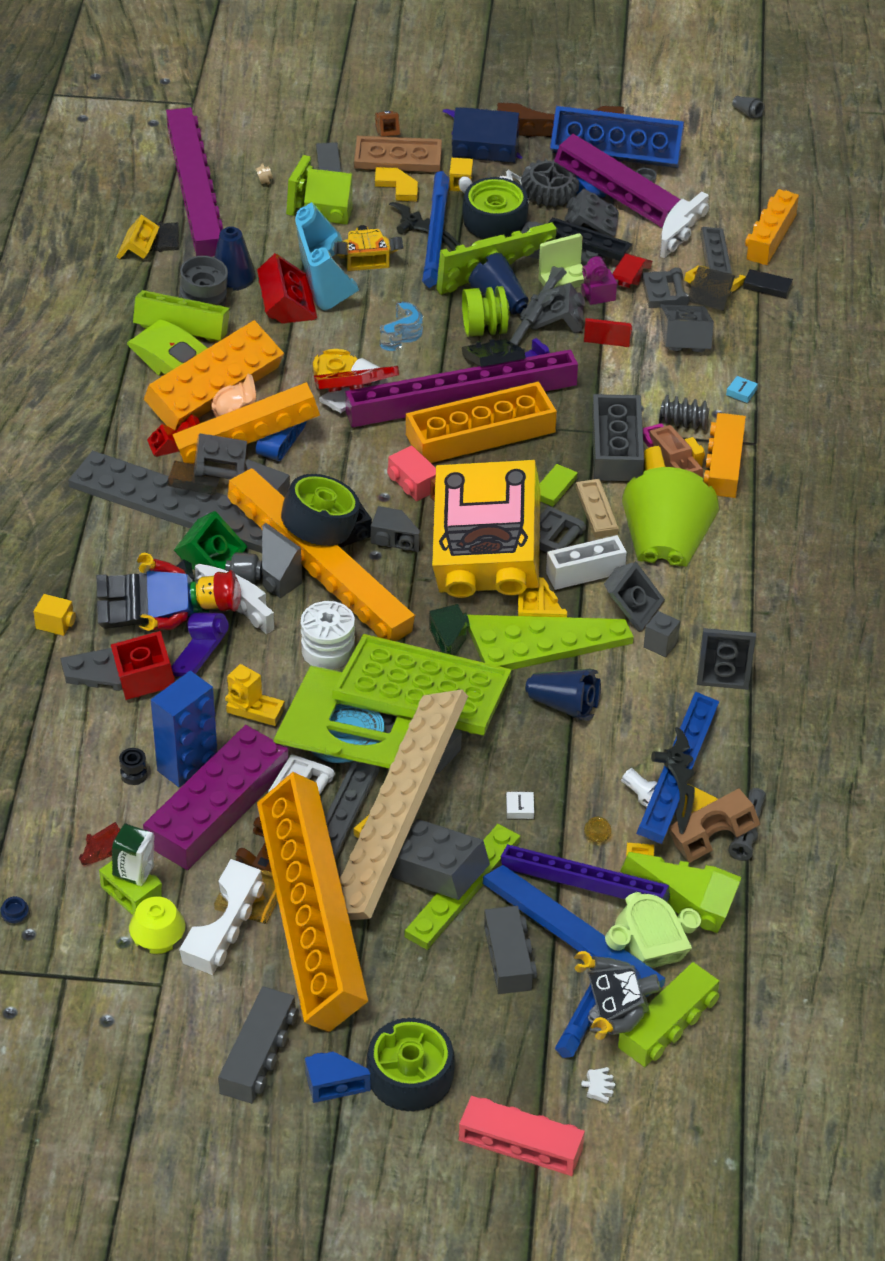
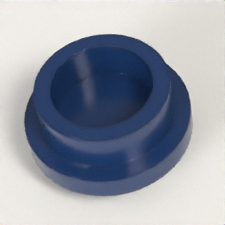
(14, 910)

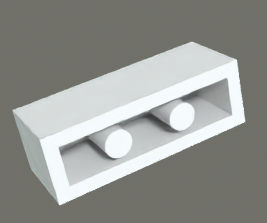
(585, 562)

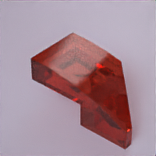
(99, 845)

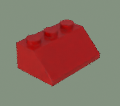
(285, 291)

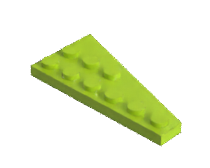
(457, 265)
(533, 640)

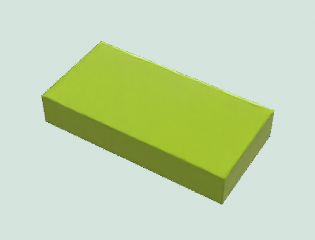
(556, 484)

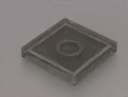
(183, 477)

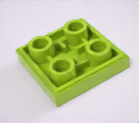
(297, 185)

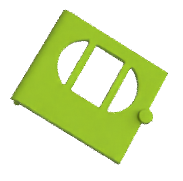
(309, 723)

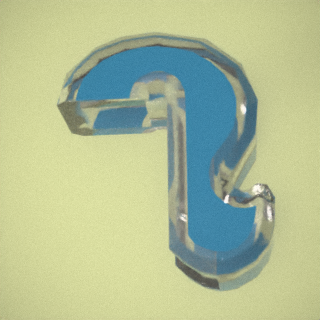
(403, 330)

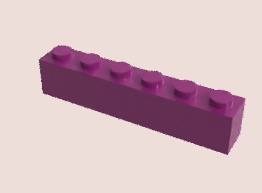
(616, 179)

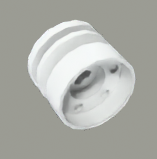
(327, 634)

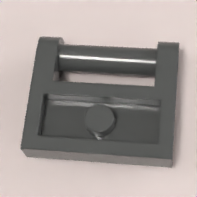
(657, 288)
(219, 450)
(552, 523)

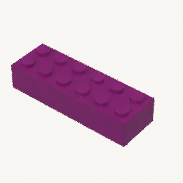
(216, 797)

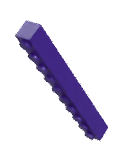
(579, 874)

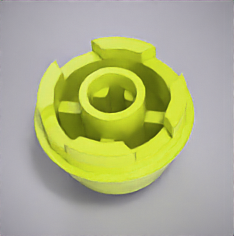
(157, 925)

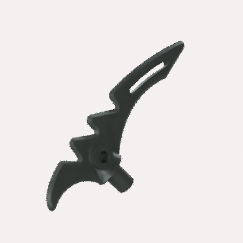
(414, 221)
(677, 762)

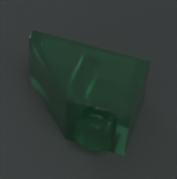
(448, 628)

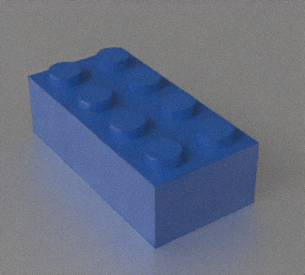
(184, 728)

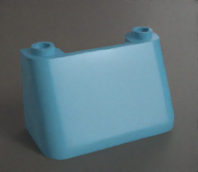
(316, 244)

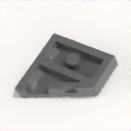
(92, 669)

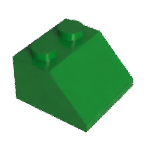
(210, 542)

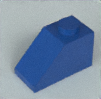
(335, 1076)

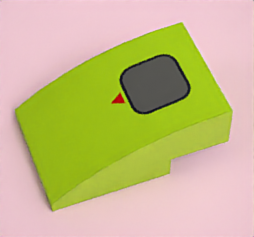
(165, 346)

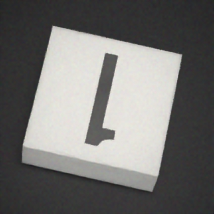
(520, 805)

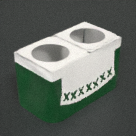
(131, 853)

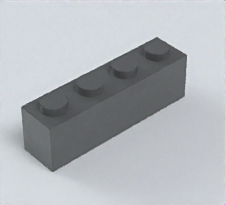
(257, 1045)

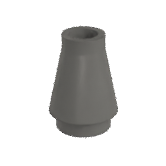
(748, 105)

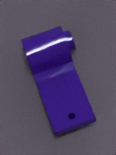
(206, 634)

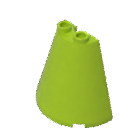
(668, 514)

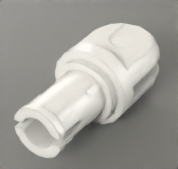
(639, 786)

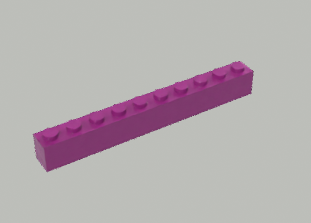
(193, 178)
(397, 398)

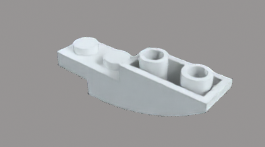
(679, 220)
(252, 599)

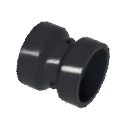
(133, 766)

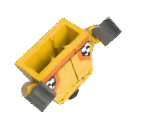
(367, 249)

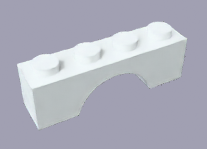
(208, 945)

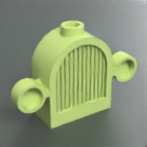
(652, 930)

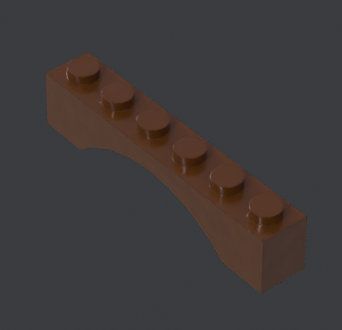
(539, 123)

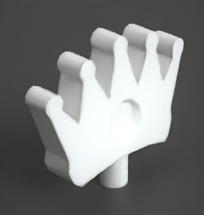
(599, 1084)

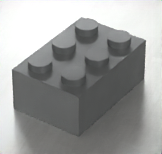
(440, 859)

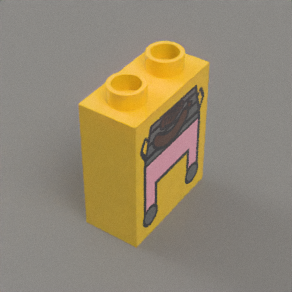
(486, 527)

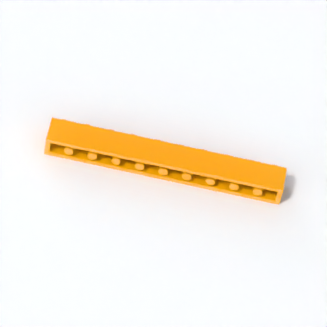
(327, 564)

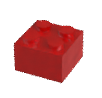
(143, 665)

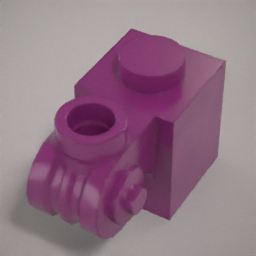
(598, 283)

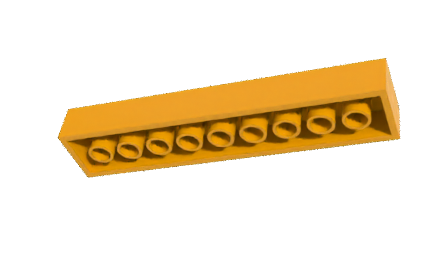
(311, 903)

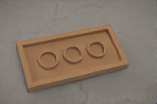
(398, 152)

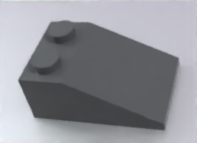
(686, 327)
(725, 658)

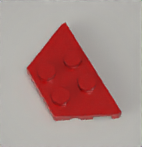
(354, 379)

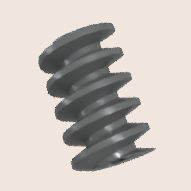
(685, 412)

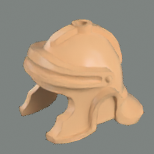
(234, 397)

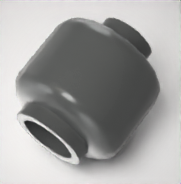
(246, 566)

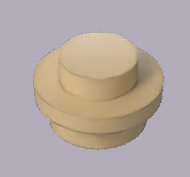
(264, 174)

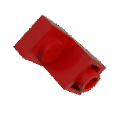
(630, 270)
(162, 439)

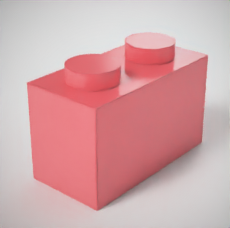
(411, 472)

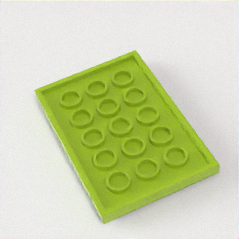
(397, 675)

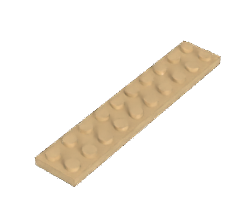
(399, 801)

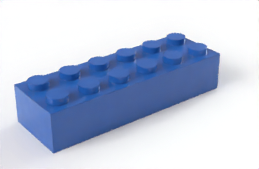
(622, 135)

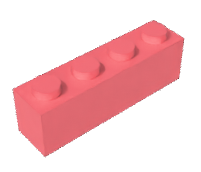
(521, 1135)

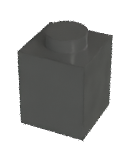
(661, 634)

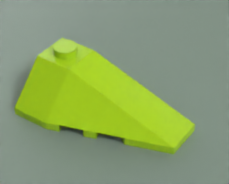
(703, 890)

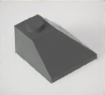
(280, 562)
(634, 594)

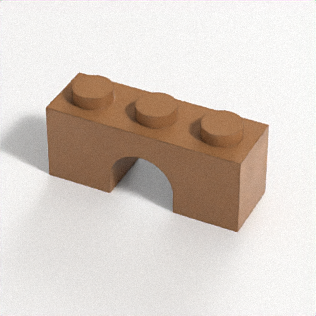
(730, 813)

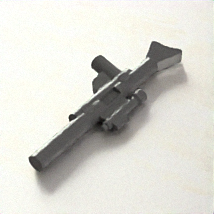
(538, 302)

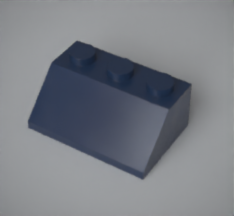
(485, 134)

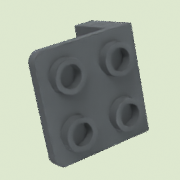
(593, 211)
(567, 307)

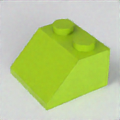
(330, 194)

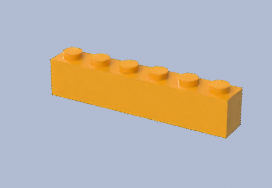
(253, 420)

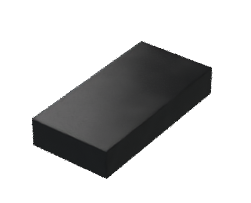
(767, 283)

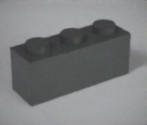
(509, 949)

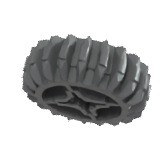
(549, 183)

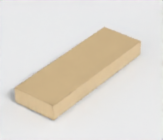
(597, 508)

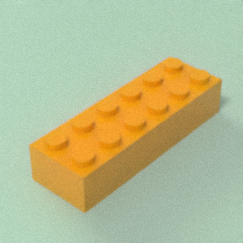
(227, 363)
(481, 422)

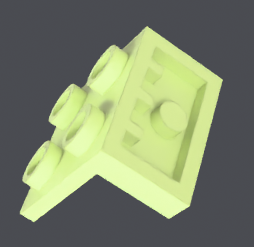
(562, 253)

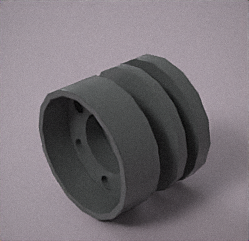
(204, 280)

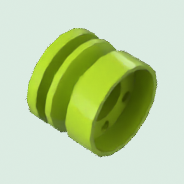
(485, 311)

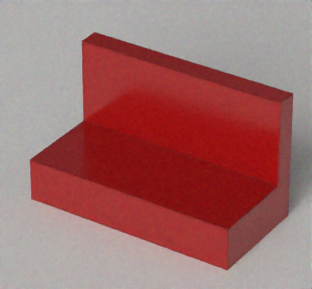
(607, 332)

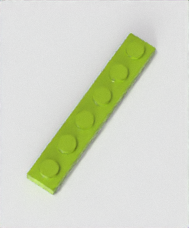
(443, 909)

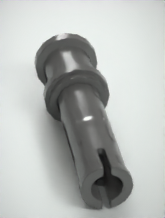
(757, 798)

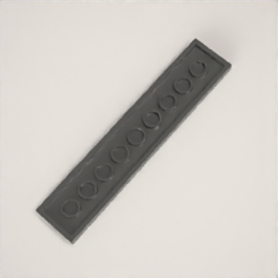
(150, 494)

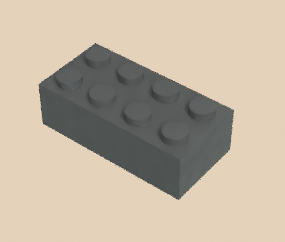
(617, 437)

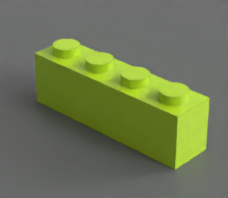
(190, 315)
(670, 1014)

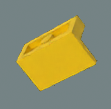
(139, 237)

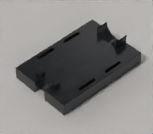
(493, 352)

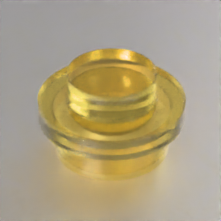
(597, 829)

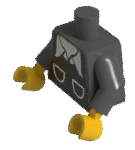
(617, 993)

